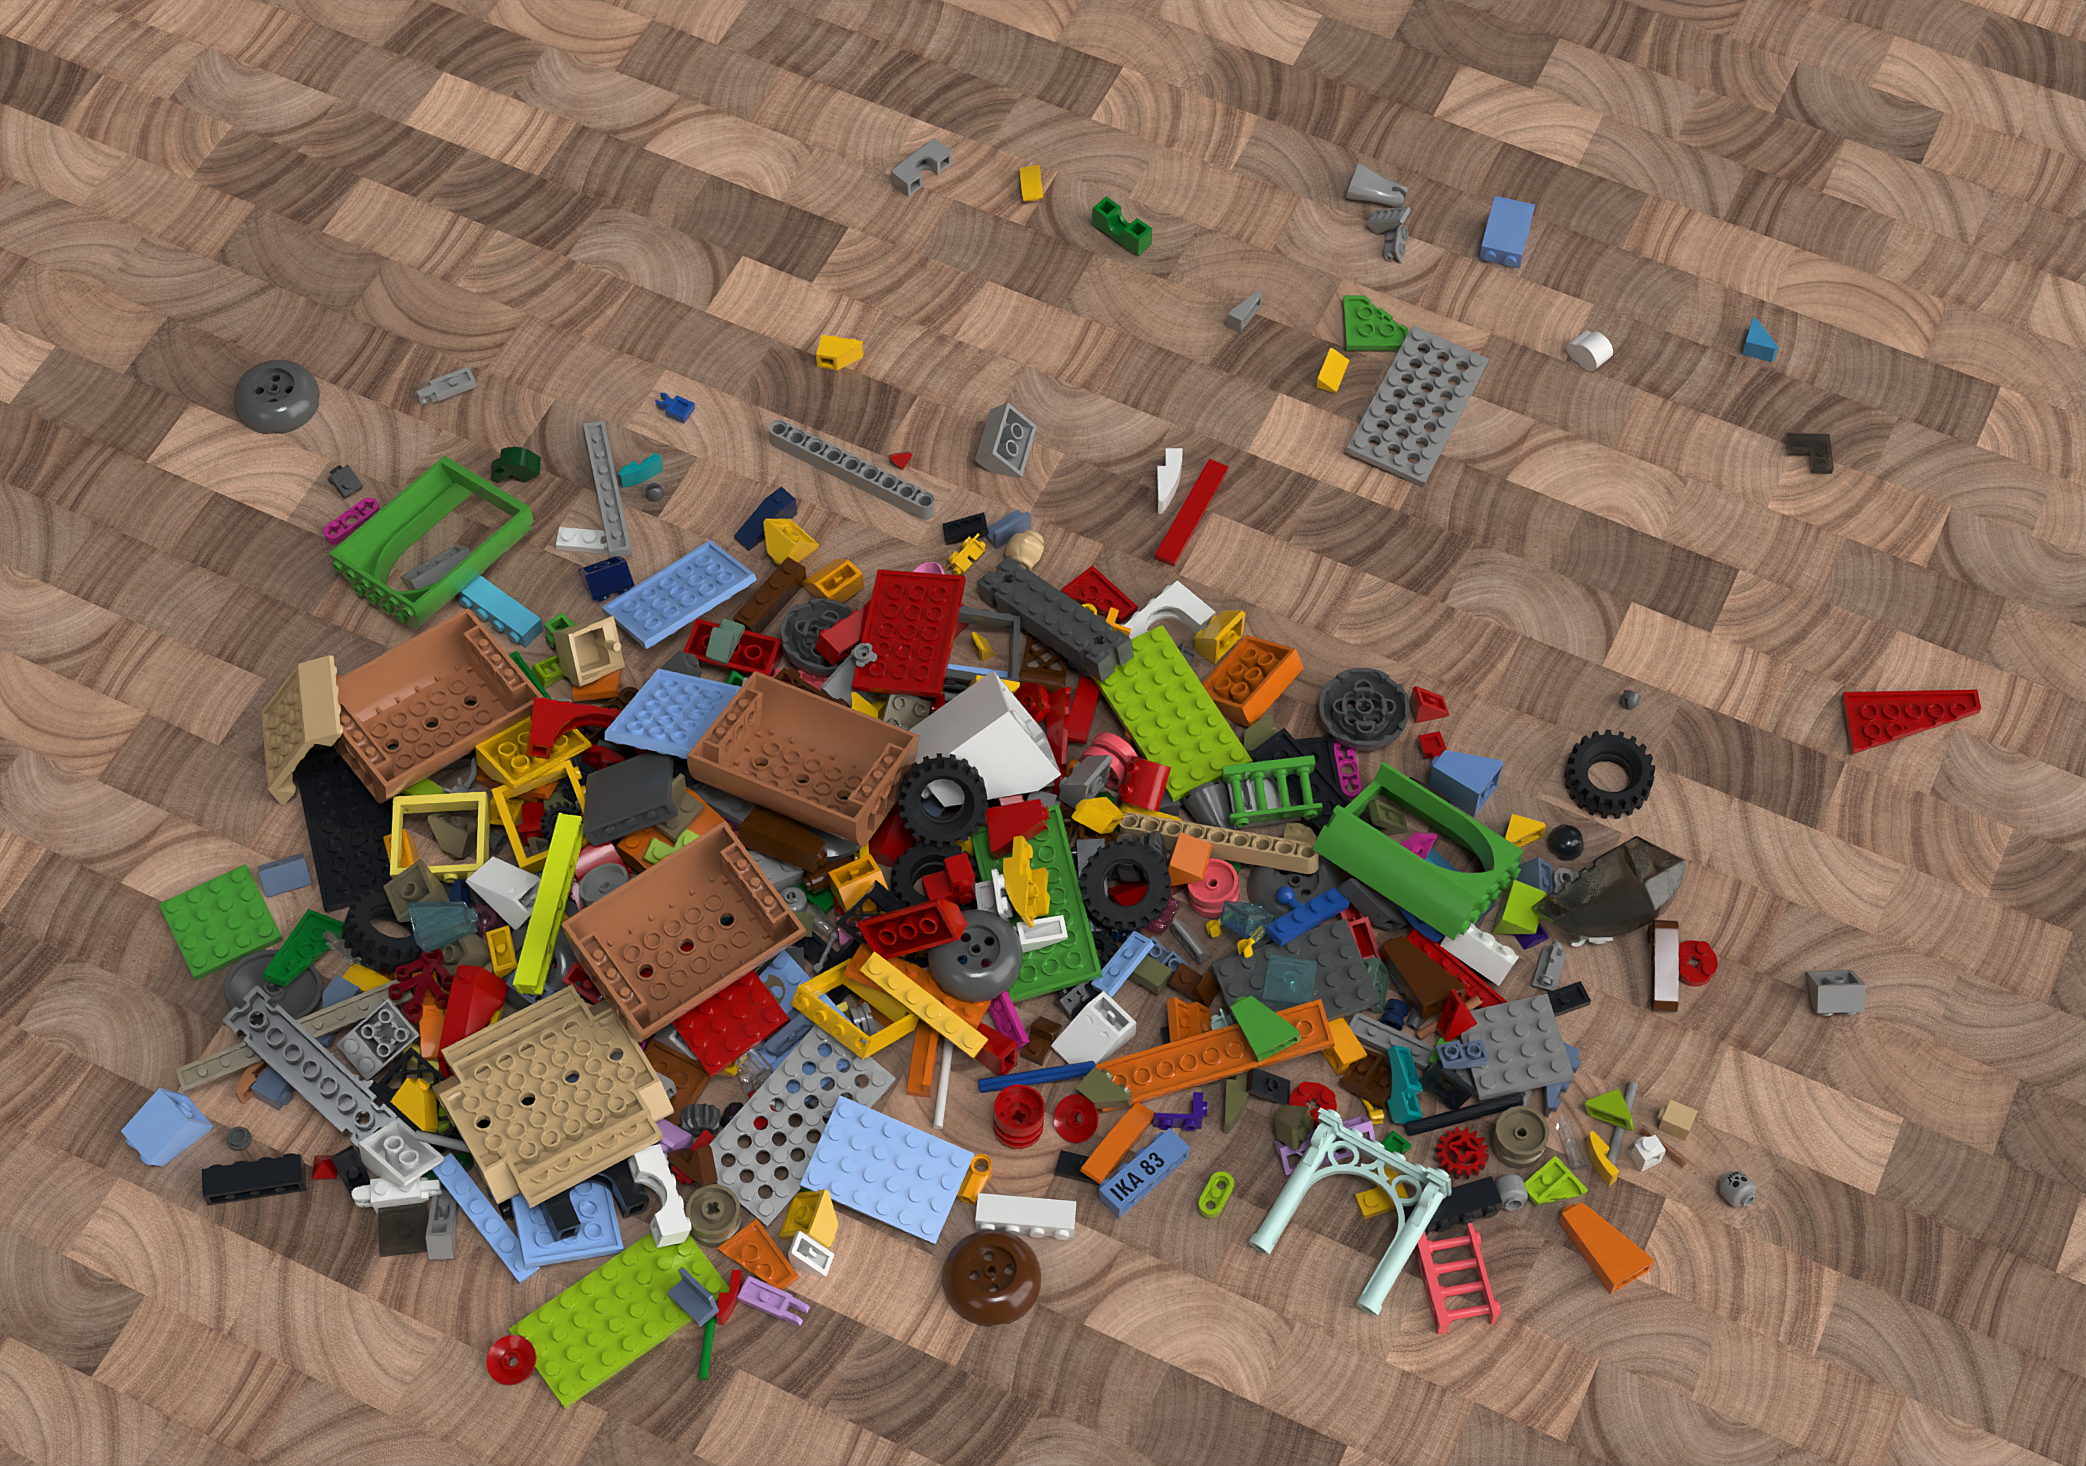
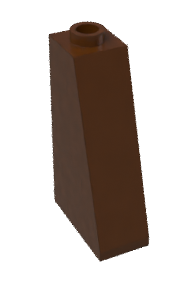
(782, 839)
(1419, 976)

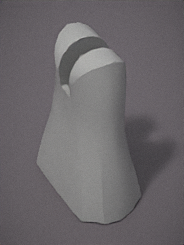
(1373, 187)

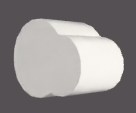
(1590, 350)

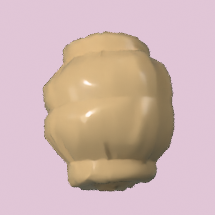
(1025, 548)

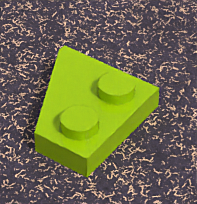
(1553, 1184)

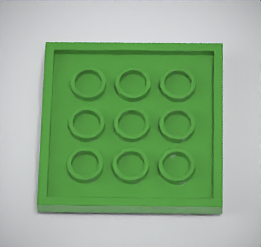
(220, 922)

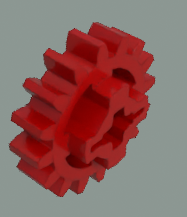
(1455, 1162)

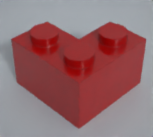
(953, 884)

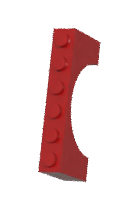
(554, 718)

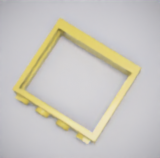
(438, 803)

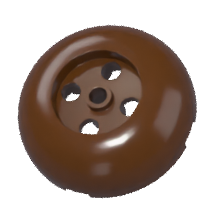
(972, 1297)

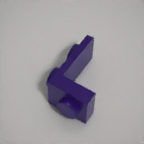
(1186, 1121)

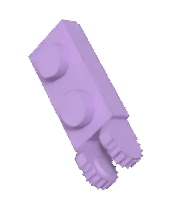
(771, 1300)

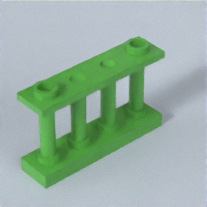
(1280, 770)

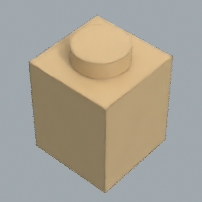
(1676, 1119)

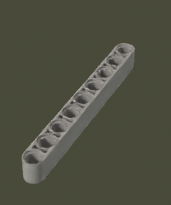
(822, 456)

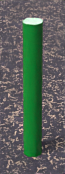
(706, 1349)

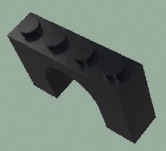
(618, 1179)

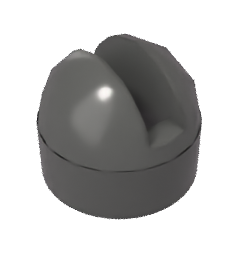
(654, 492)
(1630, 699)

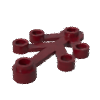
(428, 961)

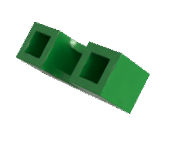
(1109, 219)

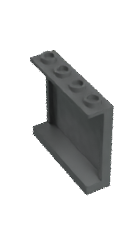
(629, 797)

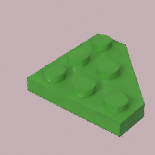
(1370, 327)

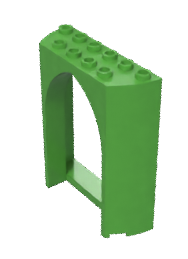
(375, 546)
(1432, 893)

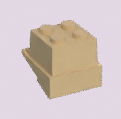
(589, 650)

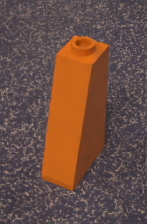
(1604, 1248)

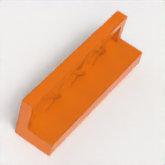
(923, 1060)

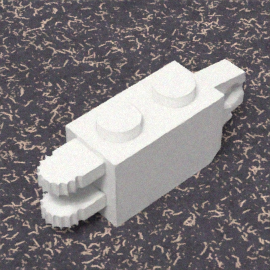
(387, 1193)

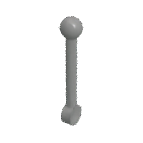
(834, 935)

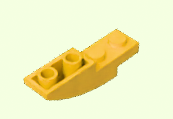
(1018, 880)

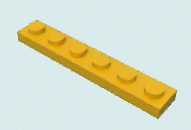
(923, 1005)

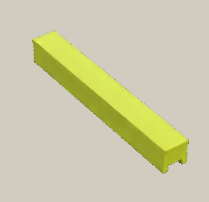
(549, 905)

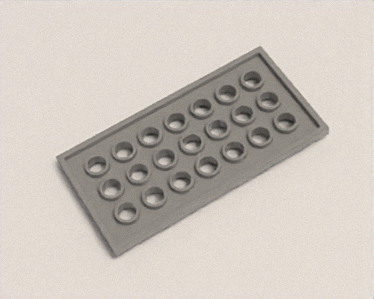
(1423, 417)
(759, 1106)

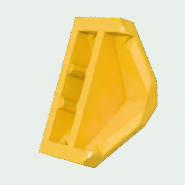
(515, 808)

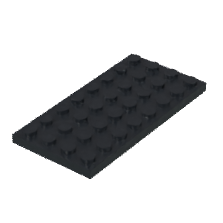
(343, 828)

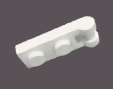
(581, 540)

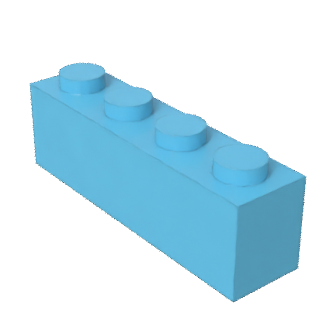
(501, 611)

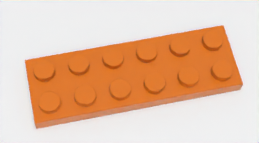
(968, 1011)

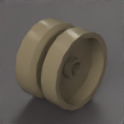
(1520, 1137)
(714, 1215)

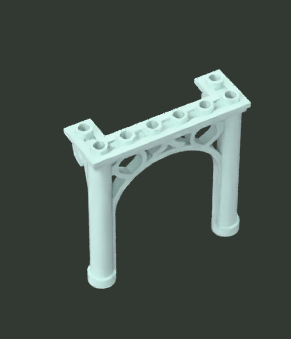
(1330, 1127)

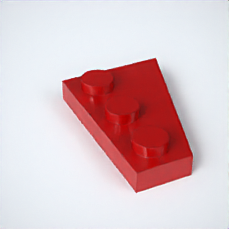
(1095, 589)

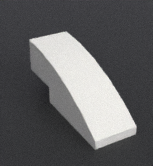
(1168, 477)
(1044, 933)

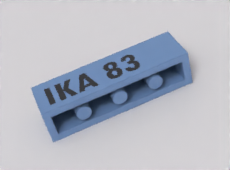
(1143, 1173)

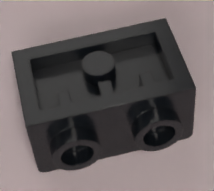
(1075, 998)
(1446, 1085)

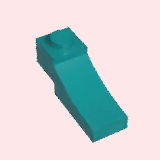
(1405, 1086)

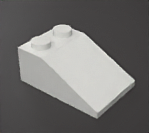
(396, 1155)

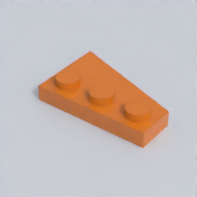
(760, 1256)

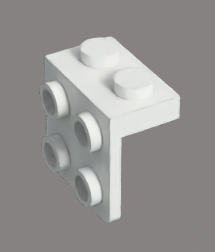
(992, 897)

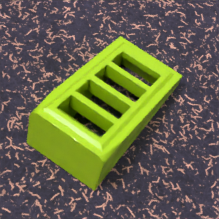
(544, 675)

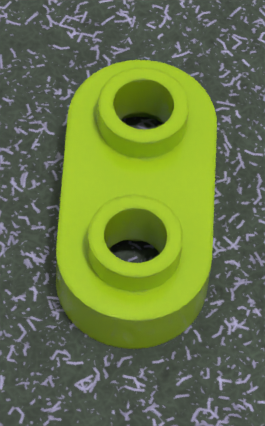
(1216, 1196)

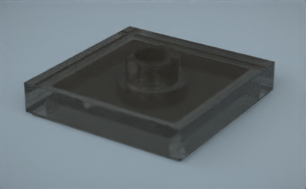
(403, 1229)

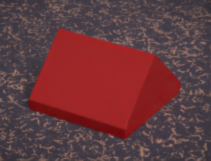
(890, 840)

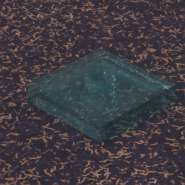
(1289, 981)

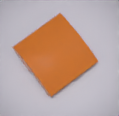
(604, 687)
(1187, 1019)

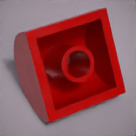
(1144, 783)

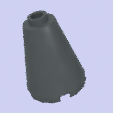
(1209, 805)

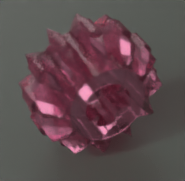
(487, 912)
(1165, 917)

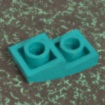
(634, 473)

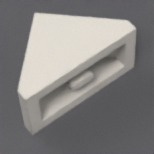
(809, 1255)

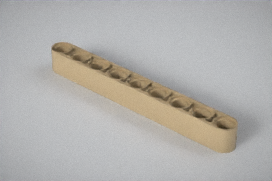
(1229, 843)

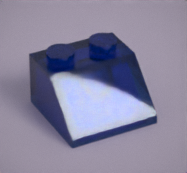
(606, 578)

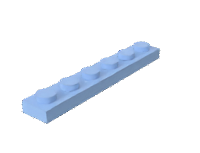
(483, 1216)

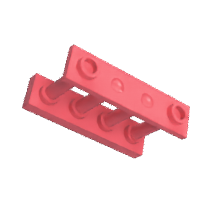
(1436, 1294)

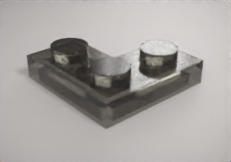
(1812, 445)

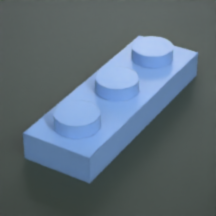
(1123, 963)

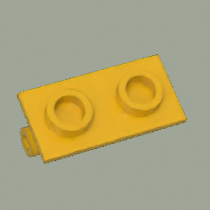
(971, 548)

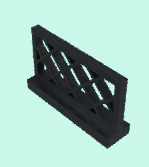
(887, 902)
(386, 1094)

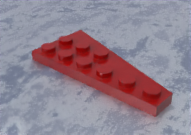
(1890, 715)

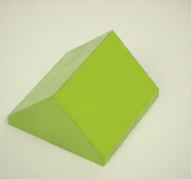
(1516, 910)

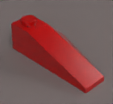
(471, 1003)

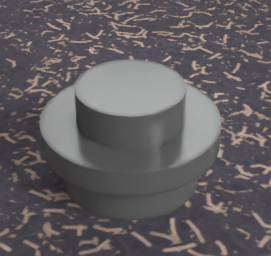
(239, 1138)

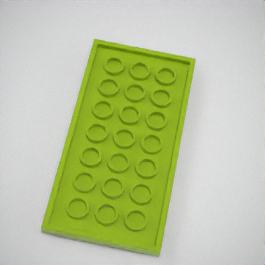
(1171, 714)
(613, 1315)

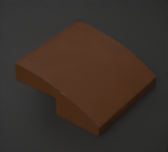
(1370, 1079)

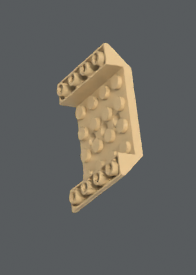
(298, 717)

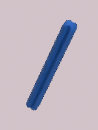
(1036, 1076)

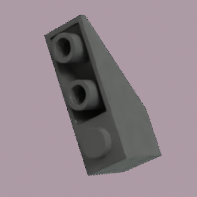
(1371, 903)

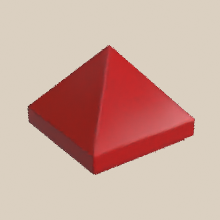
(901, 459)
(324, 1168)

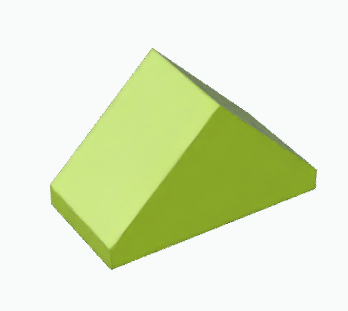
(1610, 1109)

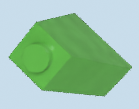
(1263, 1028)

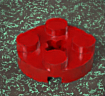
(1039, 700)
(1706, 964)
(1316, 1093)

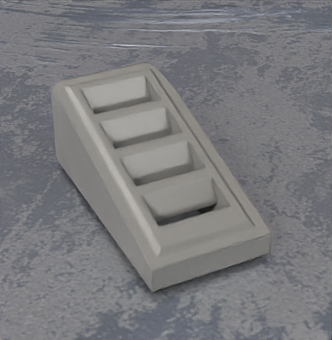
(1386, 219)
(1243, 313)

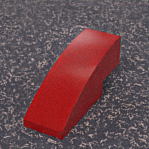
(1083, 710)
(1361, 932)

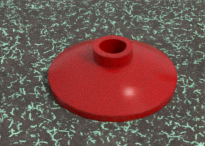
(1066, 1118)
(503, 1352)

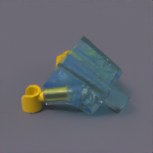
(1244, 919)

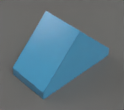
(1759, 343)

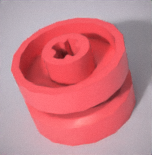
(1110, 744)
(1218, 886)

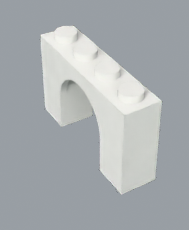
(1173, 603)

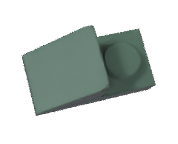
(724, 641)

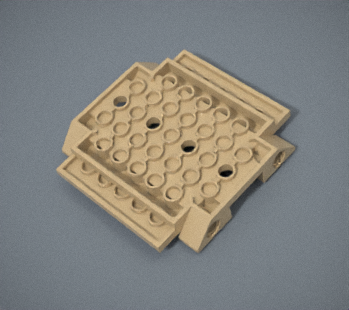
(570, 1126)

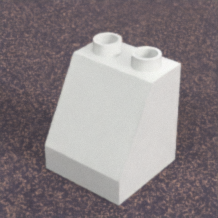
(994, 735)

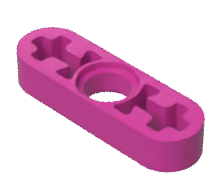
(353, 512)
(1350, 761)

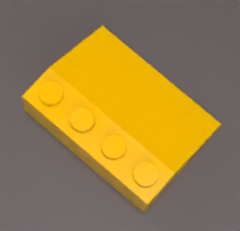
(505, 756)

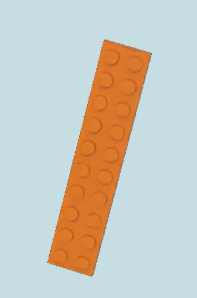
(1212, 1056)

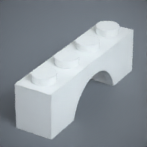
(651, 1169)

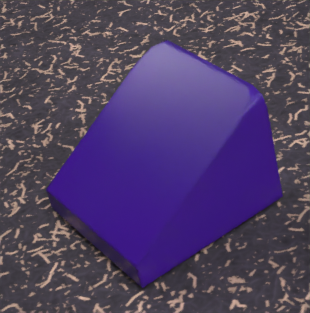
(1531, 940)

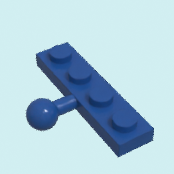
(1304, 916)

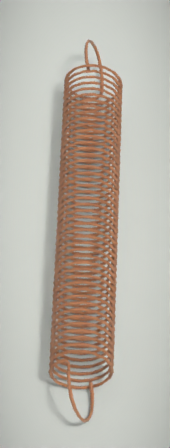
(1671, 1155)

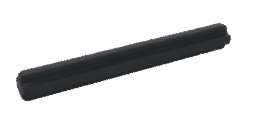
(1464, 1114)

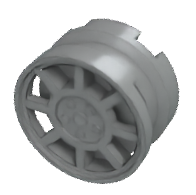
(862, 1018)

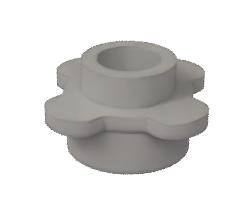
(861, 649)

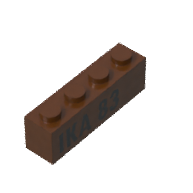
(771, 596)

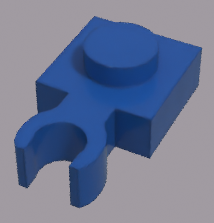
(676, 408)

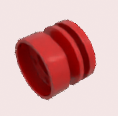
(1019, 1105)

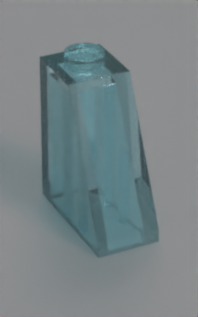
(441, 922)

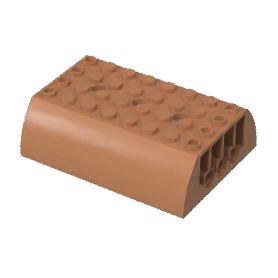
(423, 684)
(810, 741)
(678, 904)

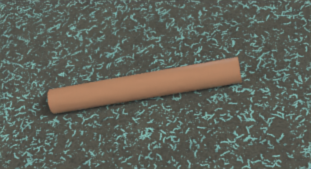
(1431, 1028)

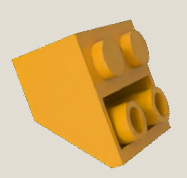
(835, 581)
(853, 880)

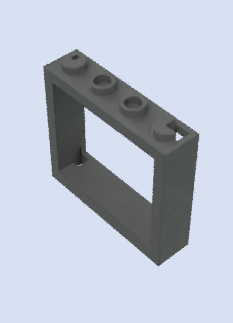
(961, 679)

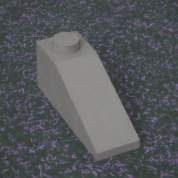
(442, 1227)

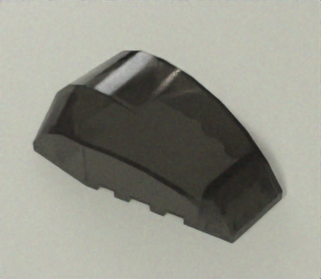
(1618, 893)

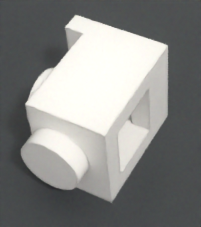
(1647, 1152)

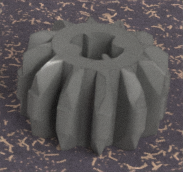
(700, 1117)

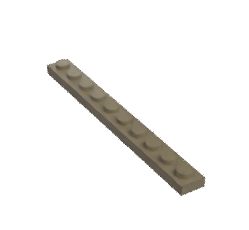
(316, 1024)

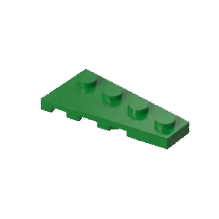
(301, 948)

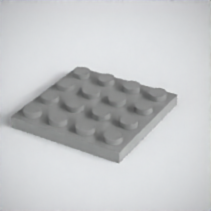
(1521, 1047)

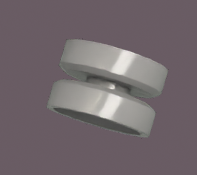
(602, 881)

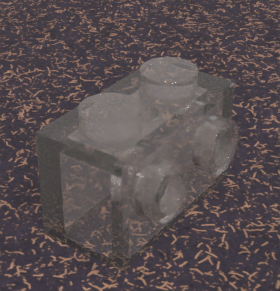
(752, 1071)

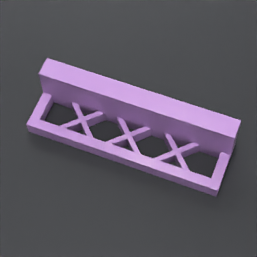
(1360, 1123)

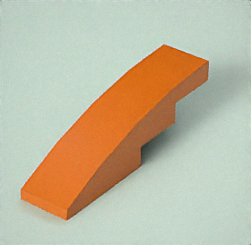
(1117, 1143)

